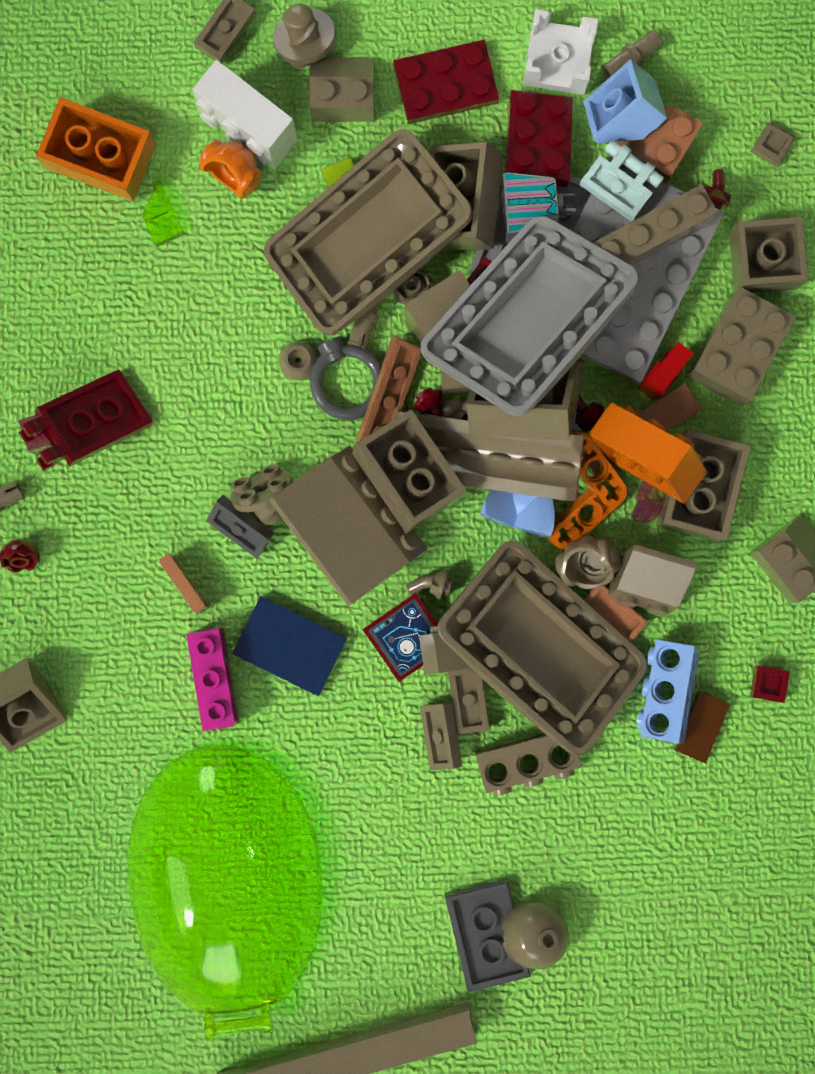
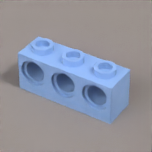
(676, 708)

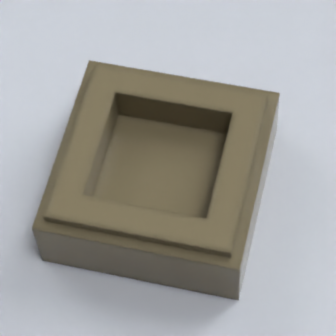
(773, 144)

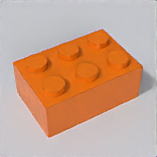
(96, 149)
(649, 451)

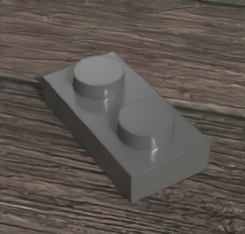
(240, 527)

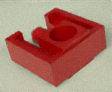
(665, 372)

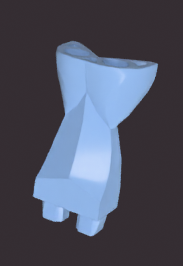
(521, 511)

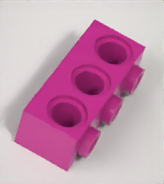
(212, 679)

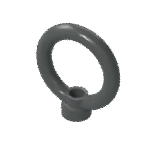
(331, 352)

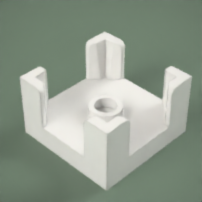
(559, 54)

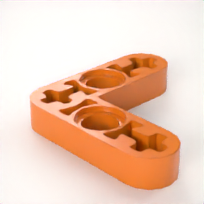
(596, 496)

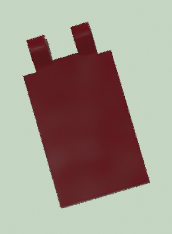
(87, 420)

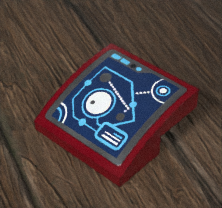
(397, 636)

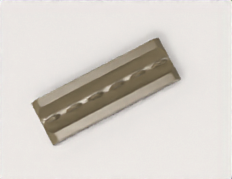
(507, 463)

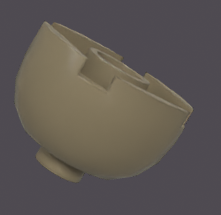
(535, 935)

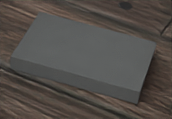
(477, 928)

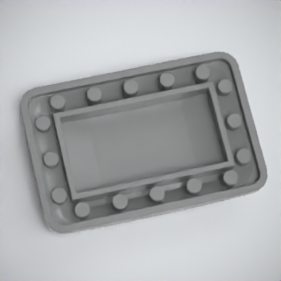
(529, 315)

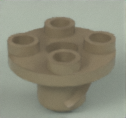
(304, 35)
(254, 493)

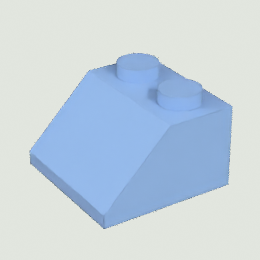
(625, 106)

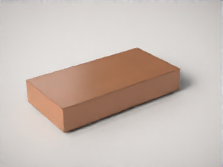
(184, 583)
(622, 618)

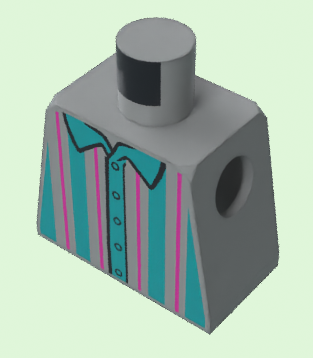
(531, 197)

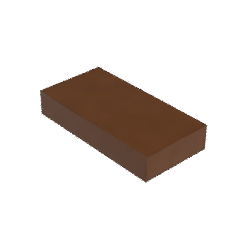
(703, 726)

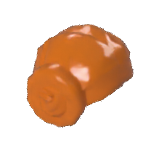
(232, 166)

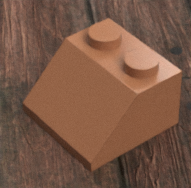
(668, 143)

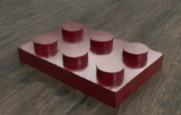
(446, 81)
(539, 135)

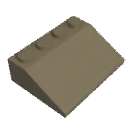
(346, 526)

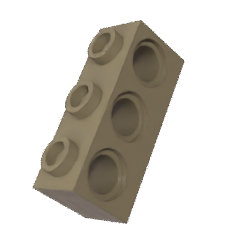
(510, 756)

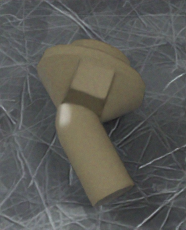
(438, 584)

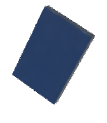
(289, 646)

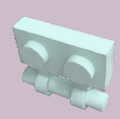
(615, 186)

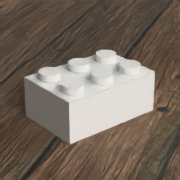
(244, 115)

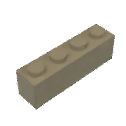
(660, 227)

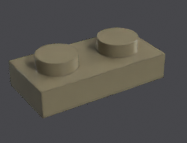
(224, 29)
(468, 701)
(441, 736)

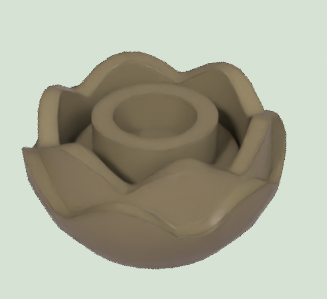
(419, 280)
(288, 355)

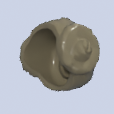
(589, 562)

